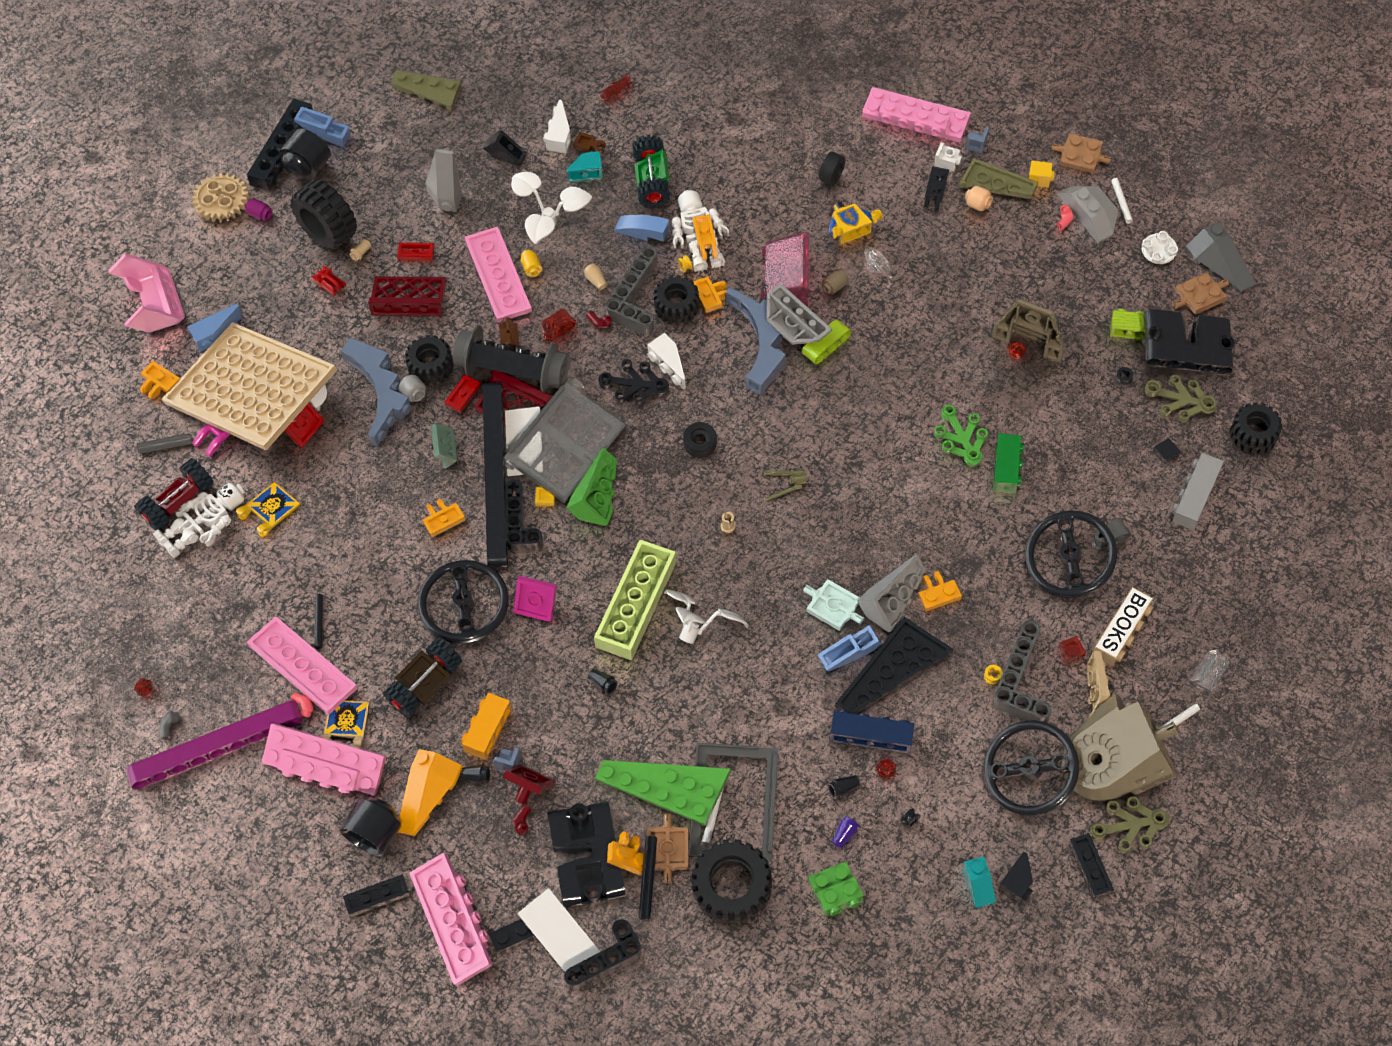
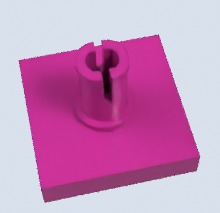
(535, 598)

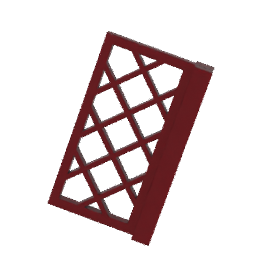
(407, 305)
(517, 387)

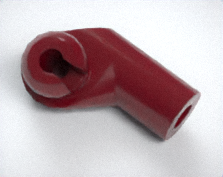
(604, 322)
(519, 820)

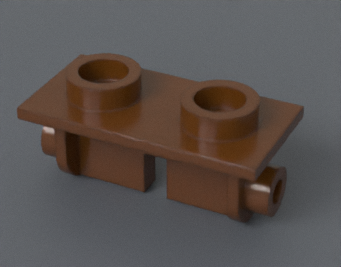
(509, 333)

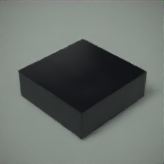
(1166, 450)

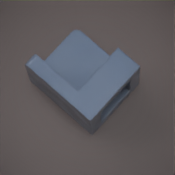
(977, 141)
(507, 759)

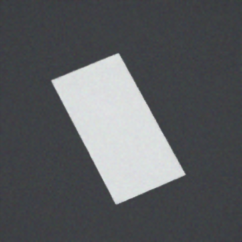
(516, 423)
(557, 930)

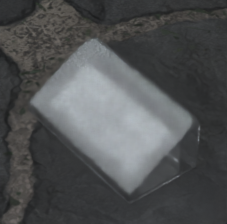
(1210, 671)

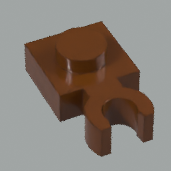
(587, 142)

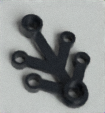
(635, 383)

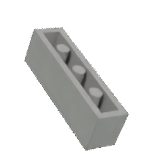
(1197, 491)

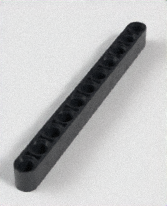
(494, 475)

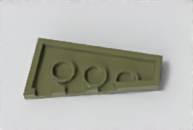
(436, 89)
(997, 180)

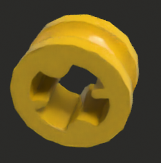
(684, 263)
(996, 670)

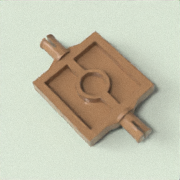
(1081, 153)
(1200, 293)
(671, 848)

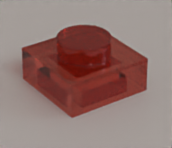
(1072, 649)

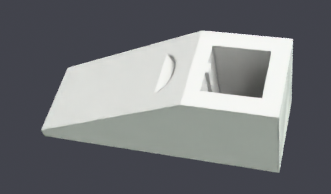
(558, 135)
(666, 355)

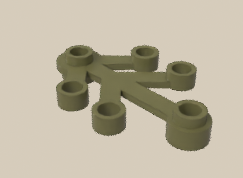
(1182, 398)
(1131, 823)

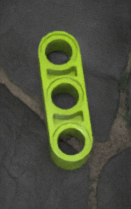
(820, 350)

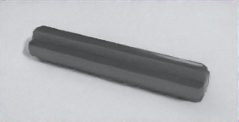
(164, 443)

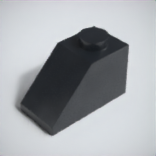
(504, 148)
(1018, 880)

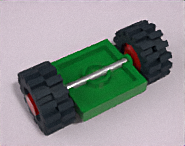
(651, 171)

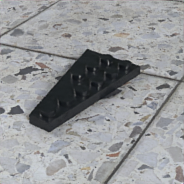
(899, 659)

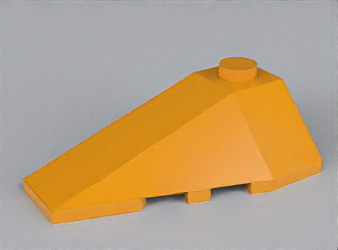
(427, 784)

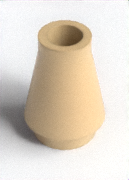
(595, 276)

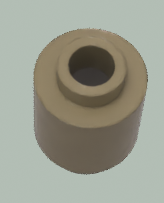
(834, 282)

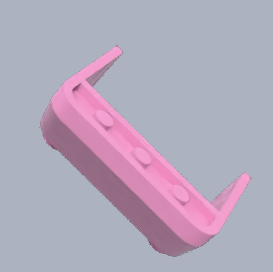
(157, 291)

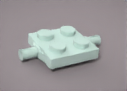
(833, 604)

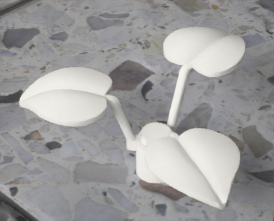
(541, 226)
(690, 627)

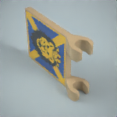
(348, 722)

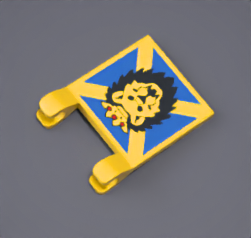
(270, 506)

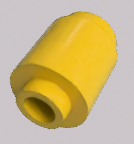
(531, 263)

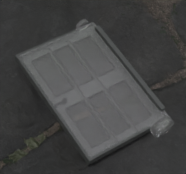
(564, 440)

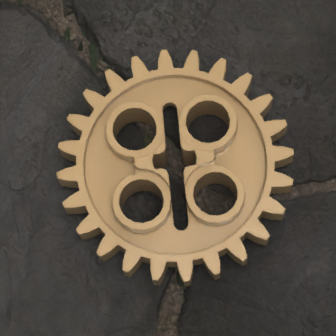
(220, 197)

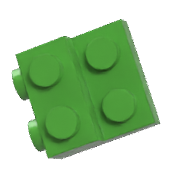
(836, 889)

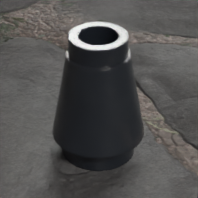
(603, 681)
(476, 774)
(842, 786)

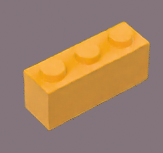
(486, 726)

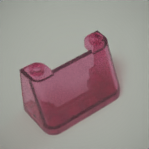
(787, 264)

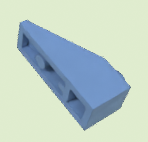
(210, 328)

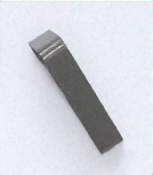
(626, 291)
(1015, 674)

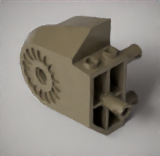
(1129, 749)

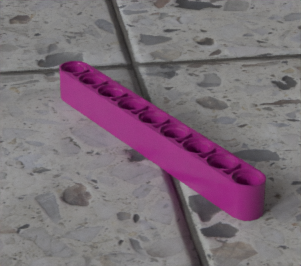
(211, 745)

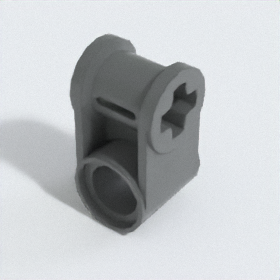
(1118, 530)

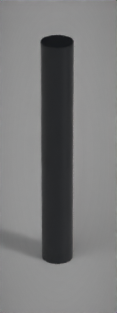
(318, 621)

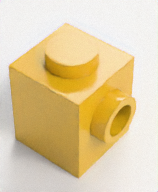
(1041, 173)

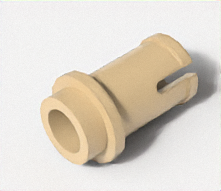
(357, 252)
(728, 524)

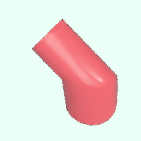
(1067, 217)
(305, 703)

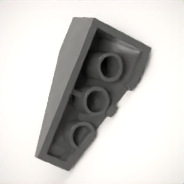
(1218, 253)

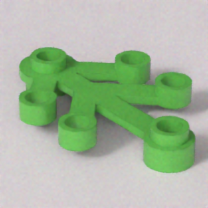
(961, 437)

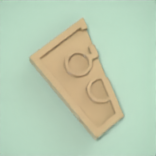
(1097, 680)

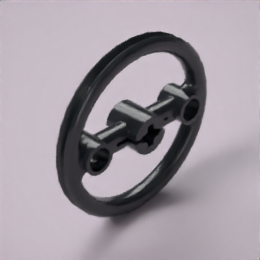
(456, 568)
(1079, 589)
(1021, 768)

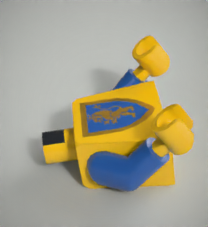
(851, 222)

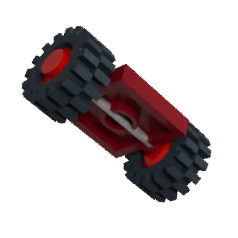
(174, 495)

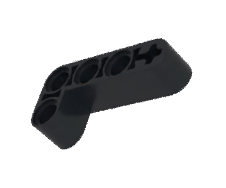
(514, 516)
(600, 959)

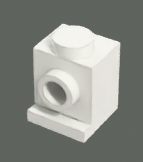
(947, 157)

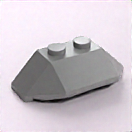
(1091, 209)
(793, 318)

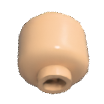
(979, 198)

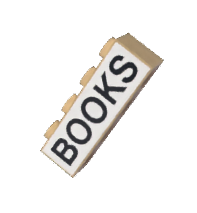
(1123, 626)

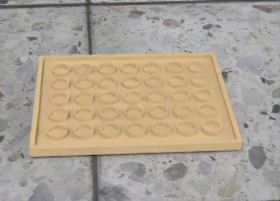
(249, 385)

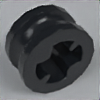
(1126, 371)
(910, 818)

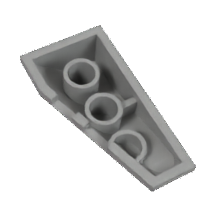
(443, 181)
(890, 596)

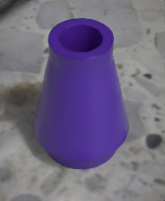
(845, 830)

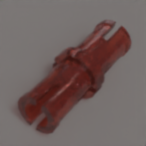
(615, 87)

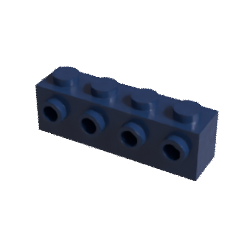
(872, 731)

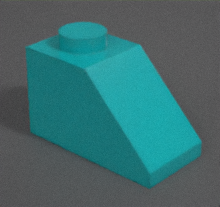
(585, 167)
(979, 882)

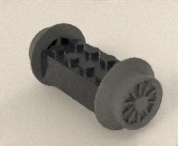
(548, 367)

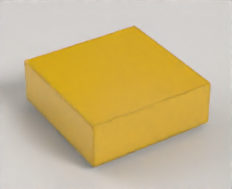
(543, 498)

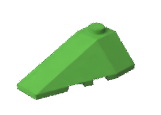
(594, 493)

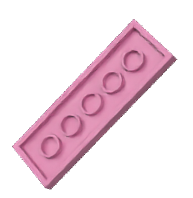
(498, 274)
(302, 665)

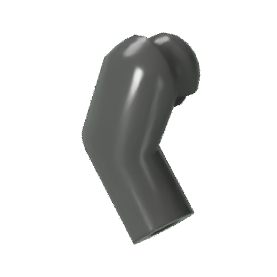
(165, 724)

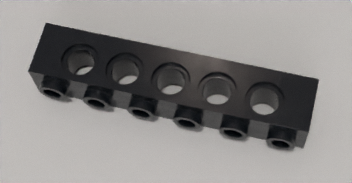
(267, 164)

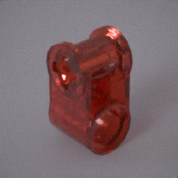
(559, 324)

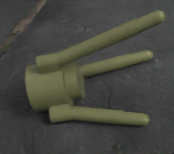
(796, 477)

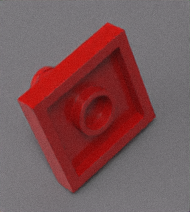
(304, 425)

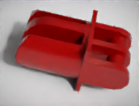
(327, 280)

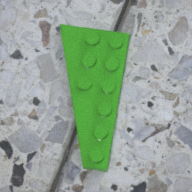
(676, 788)

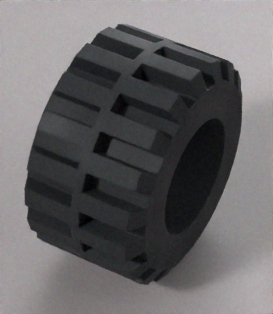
(676, 288)
(427, 348)
(1259, 416)

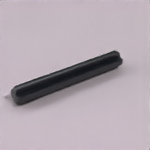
(647, 877)

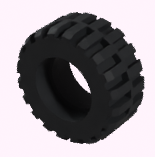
(323, 214)
(732, 854)

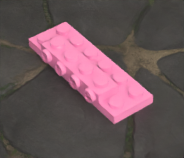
(916, 114)
(323, 760)
(452, 918)

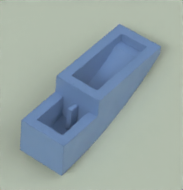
(323, 126)
(643, 227)
(850, 649)

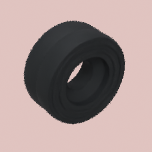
(832, 168)
(703, 430)

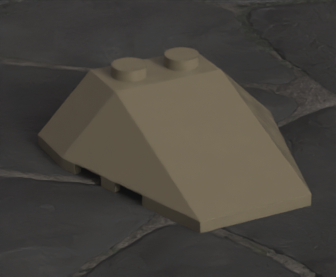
(1032, 323)

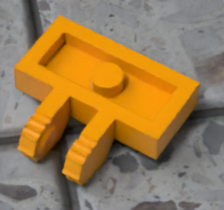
(711, 294)
(159, 377)
(443, 519)
(938, 595)
(626, 857)

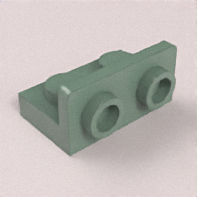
(444, 444)

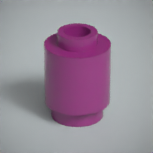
(258, 209)

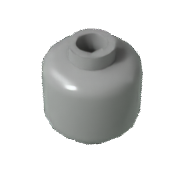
(412, 387)

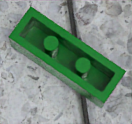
(1008, 463)

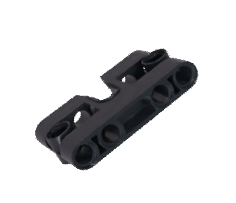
(1167, 344)
(590, 873)

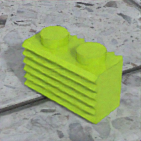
(1127, 324)

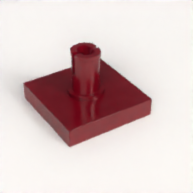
(528, 781)

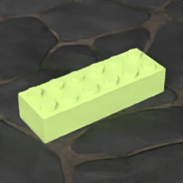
(635, 600)

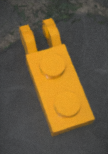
(705, 235)

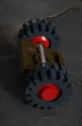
(422, 677)

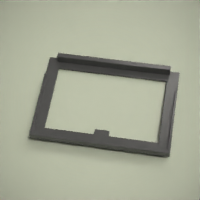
(741, 751)

